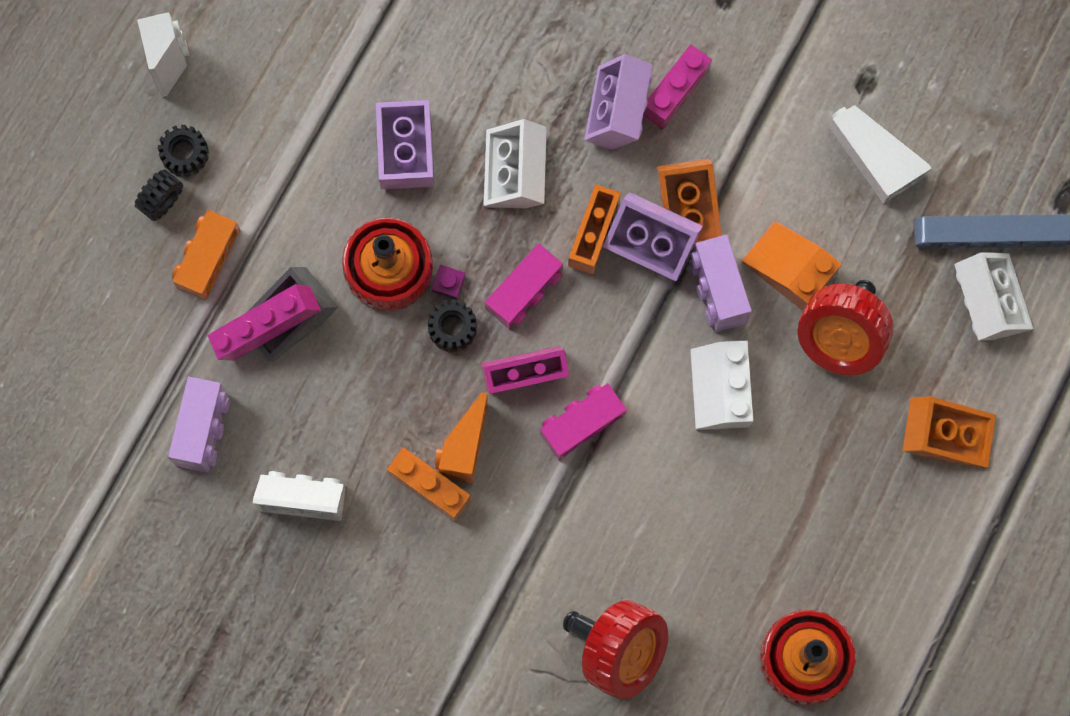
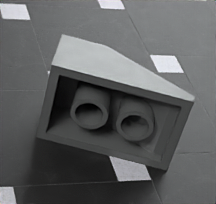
(282, 343)

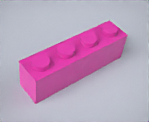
(264, 322)

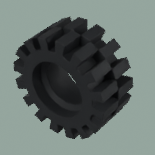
(183, 135)
(158, 195)
(447, 341)

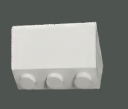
(164, 50)
(515, 165)
(993, 296)
(721, 386)
(300, 496)

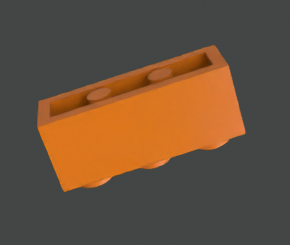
(594, 229)
(205, 254)
(429, 484)

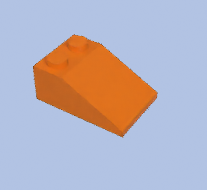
(691, 193)
(791, 264)
(948, 432)
(462, 446)

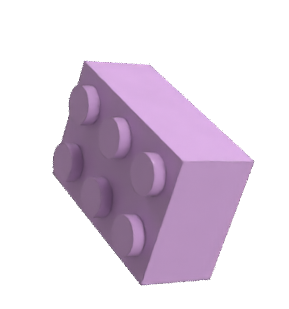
(618, 102)
(404, 144)
(652, 236)
(720, 284)
(199, 425)

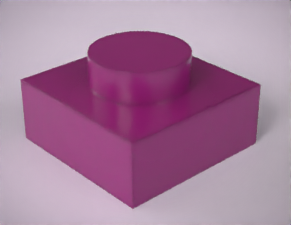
(448, 282)

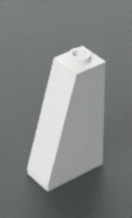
(877, 154)

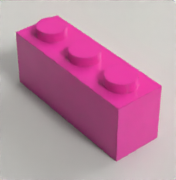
(677, 86)
(524, 286)
(524, 369)
(582, 420)

